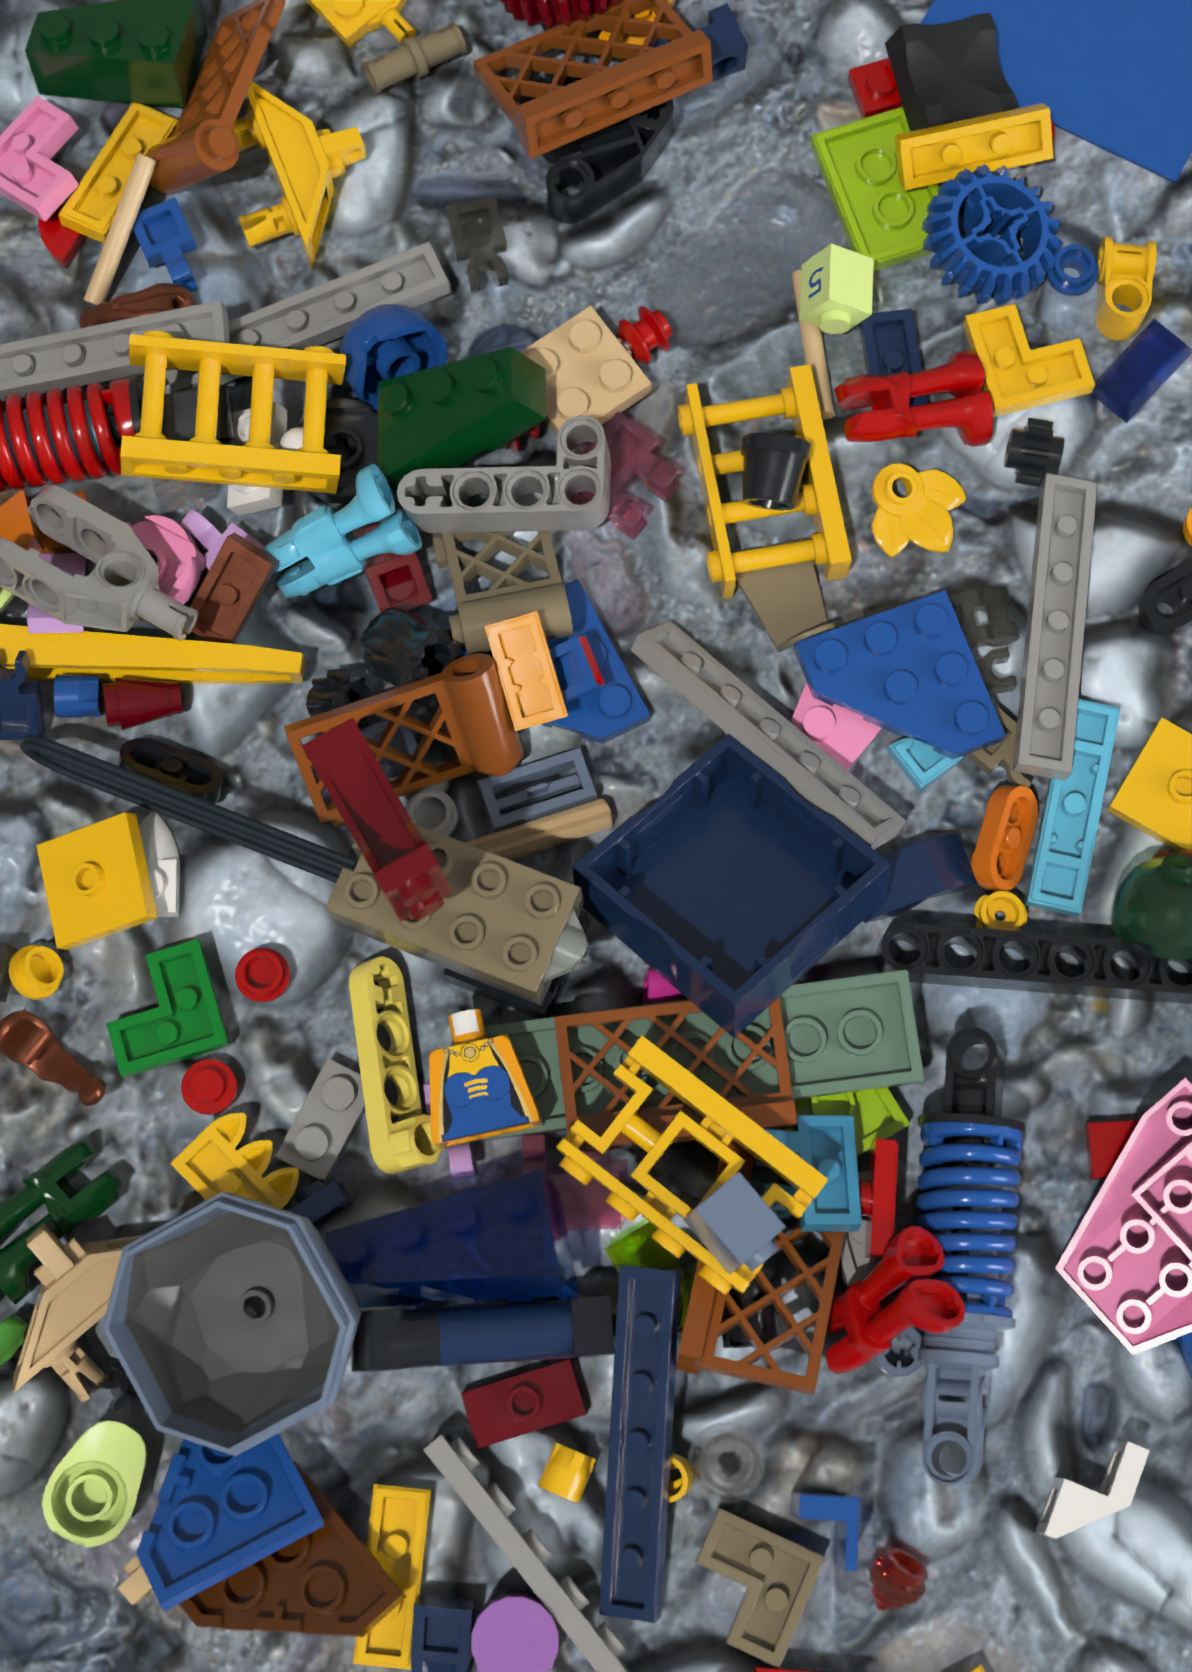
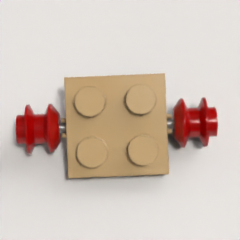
(592, 369)

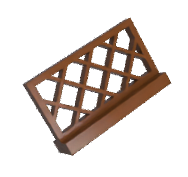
(604, 92)
(767, 1110)
(707, 1305)

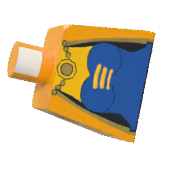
(478, 1086)

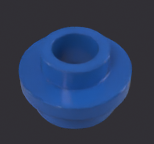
(1074, 257)

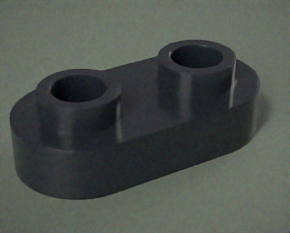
(1173, 590)
(172, 767)

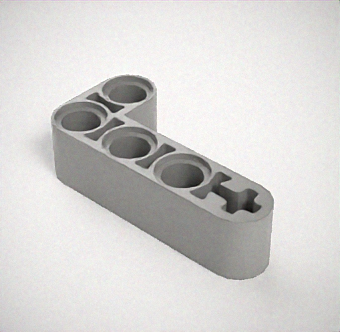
(509, 484)

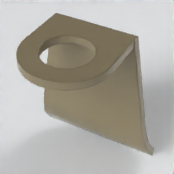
(786, 601)

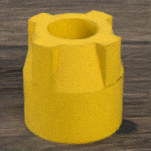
(566, 1472)

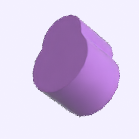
(515, 1635)

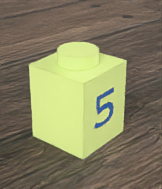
(836, 289)

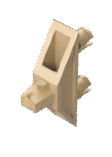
(69, 1302)

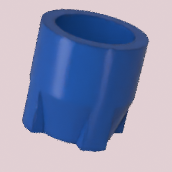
(77, 696)

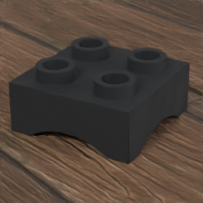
(948, 71)

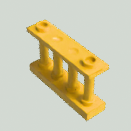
(204, 456)
(815, 498)

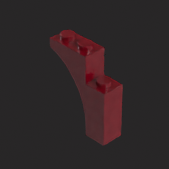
(378, 822)

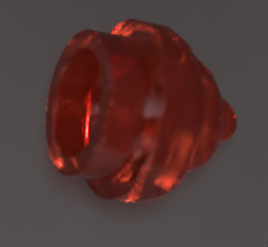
(897, 1579)

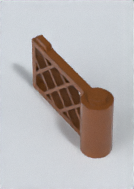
(204, 135)
(470, 705)

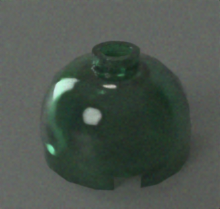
(1156, 906)

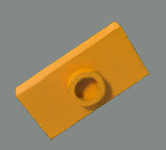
(526, 670)

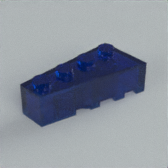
(462, 1248)

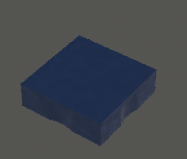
(731, 884)

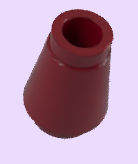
(140, 701)

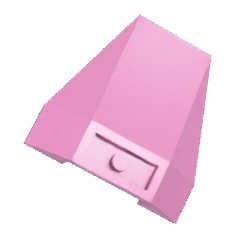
(1136, 1238)

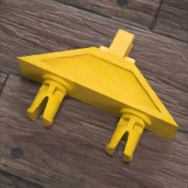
(303, 165)

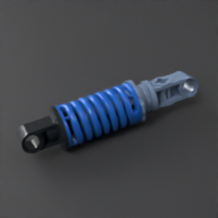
(965, 1216)

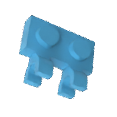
(830, 1148)

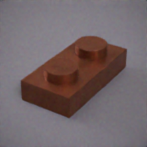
(231, 589)

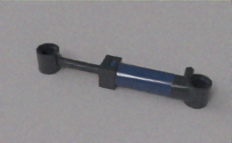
(513, 1332)

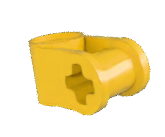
(1123, 279)

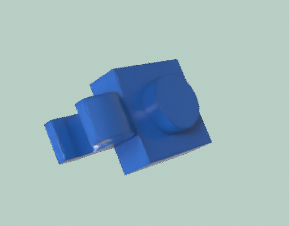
(166, 239)

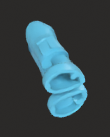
(333, 552)

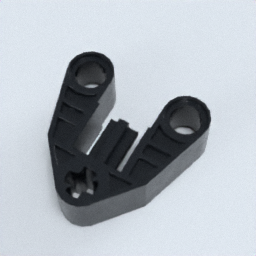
(609, 160)

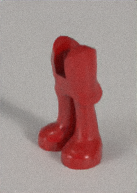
(894, 417)
(922, 1303)

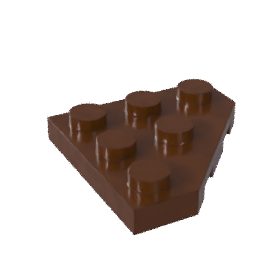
(310, 1587)

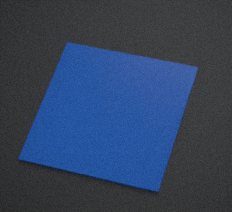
(1102, 67)

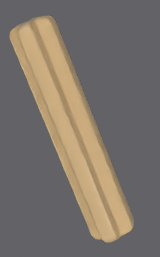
(547, 830)

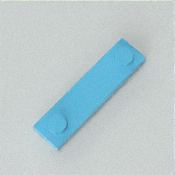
(1073, 815)

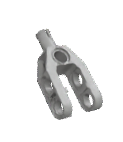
(118, 589)

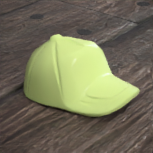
(96, 1484)

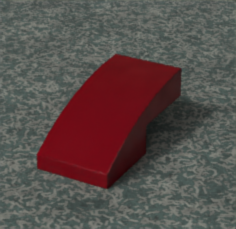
(395, 578)

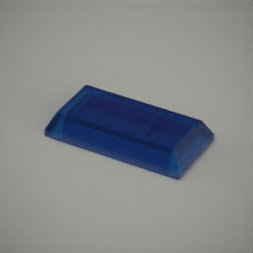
(1140, 370)

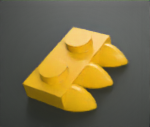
(216, 1165)

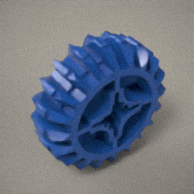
(994, 206)

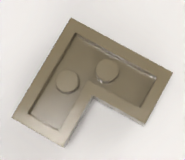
(776, 1577)

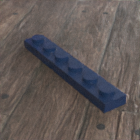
(640, 1442)

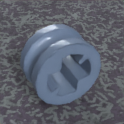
(913, 1366)

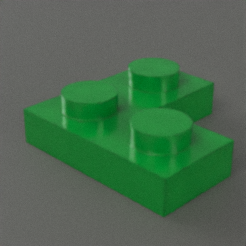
(182, 1025)

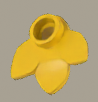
(920, 515)

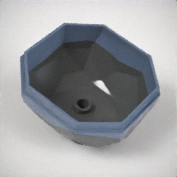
(198, 1346)

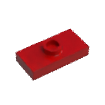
(879, 1197)

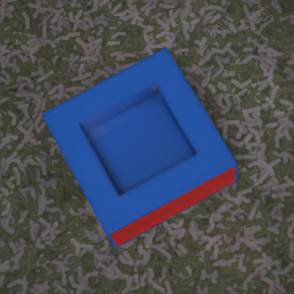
(576, 668)

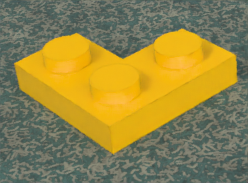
(1023, 376)

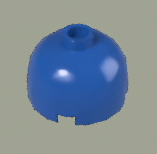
(389, 344)

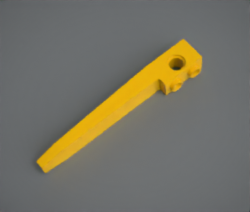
(147, 658)

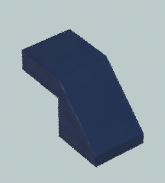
(924, 872)

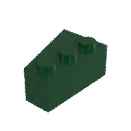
(119, 51)
(457, 411)

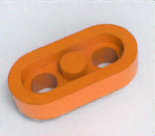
(1005, 837)

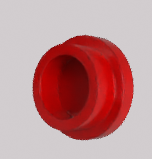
(262, 975)
(209, 1087)

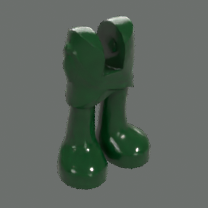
(64, 1207)

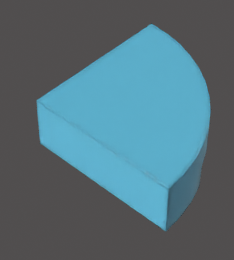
(920, 761)

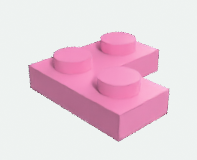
(25, 156)

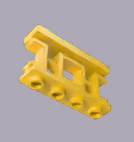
(719, 1127)

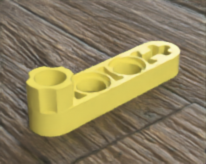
(409, 1141)

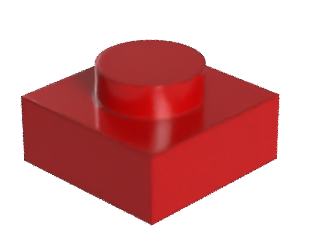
(874, 88)

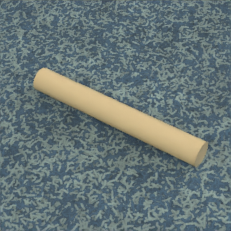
(120, 229)
(814, 355)

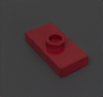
(523, 1404)

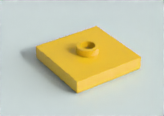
(1159, 788)
(96, 881)

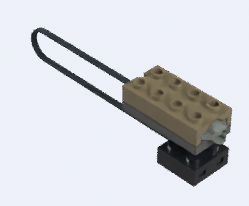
(497, 934)

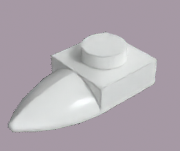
(162, 864)

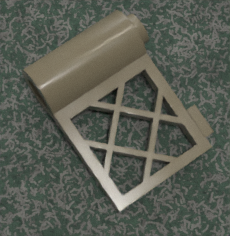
(508, 594)

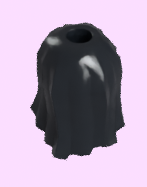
(407, 649)

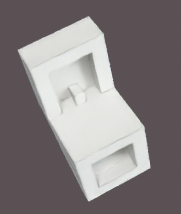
(1075, 1506)

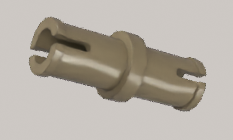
(414, 57)

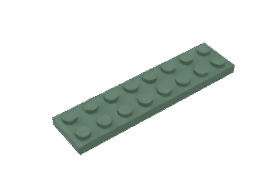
(836, 1034)

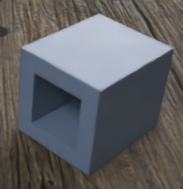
(736, 1225)

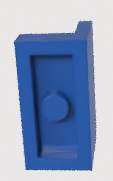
(833, 1507)

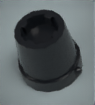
(773, 469)

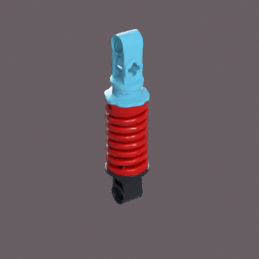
(86, 435)

